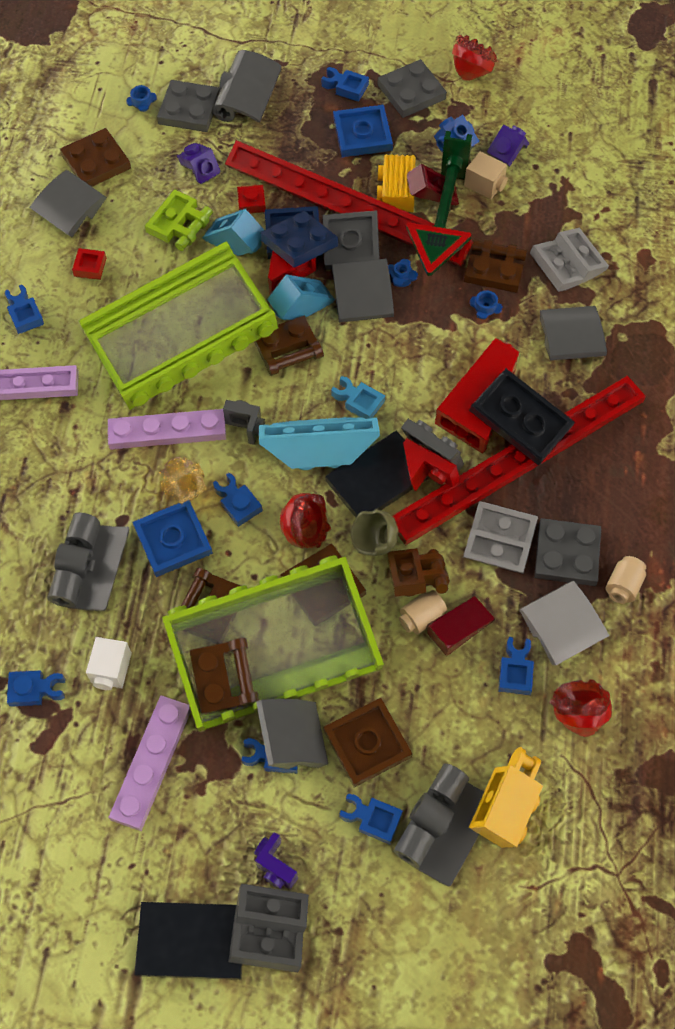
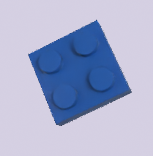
(362, 131)
(172, 538)

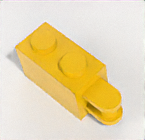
(509, 801)

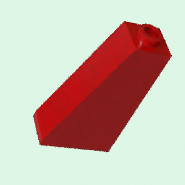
(454, 412)

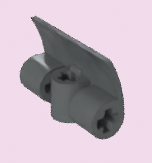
(246, 86)
(87, 564)
(438, 829)

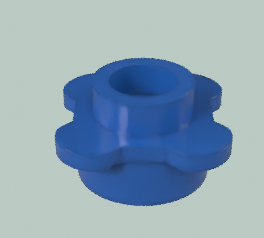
(141, 98)
(402, 279)
(486, 298)

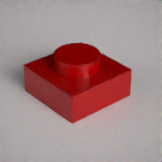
(251, 198)
(89, 264)

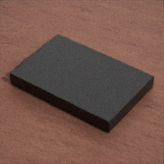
(522, 416)
(374, 477)
(186, 941)

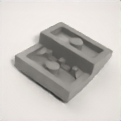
(569, 259)
(500, 537)
(564, 622)

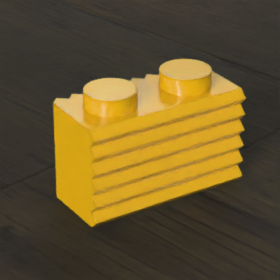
(395, 183)

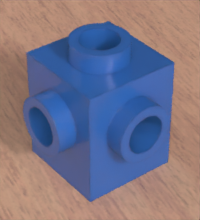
(459, 129)

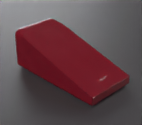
(428, 184)
(459, 625)

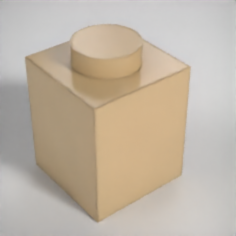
(486, 175)

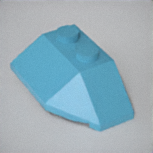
(319, 441)

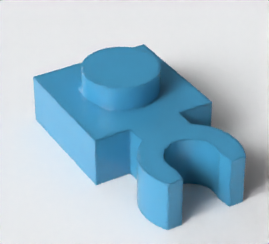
(361, 400)

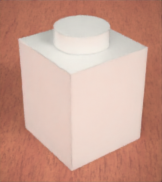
(108, 663)

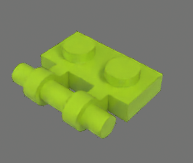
(172, 215)

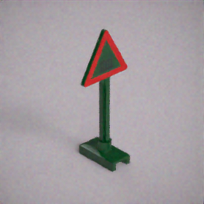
(437, 243)

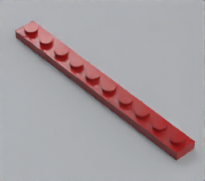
(326, 193)
(511, 463)

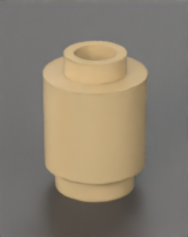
(626, 580)
(422, 612)

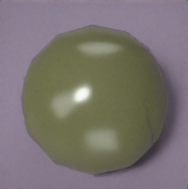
(374, 532)

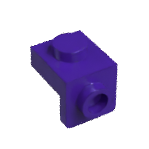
(508, 144)
(200, 161)
(276, 871)

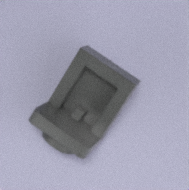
(244, 415)

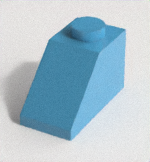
(239, 230)
(299, 297)

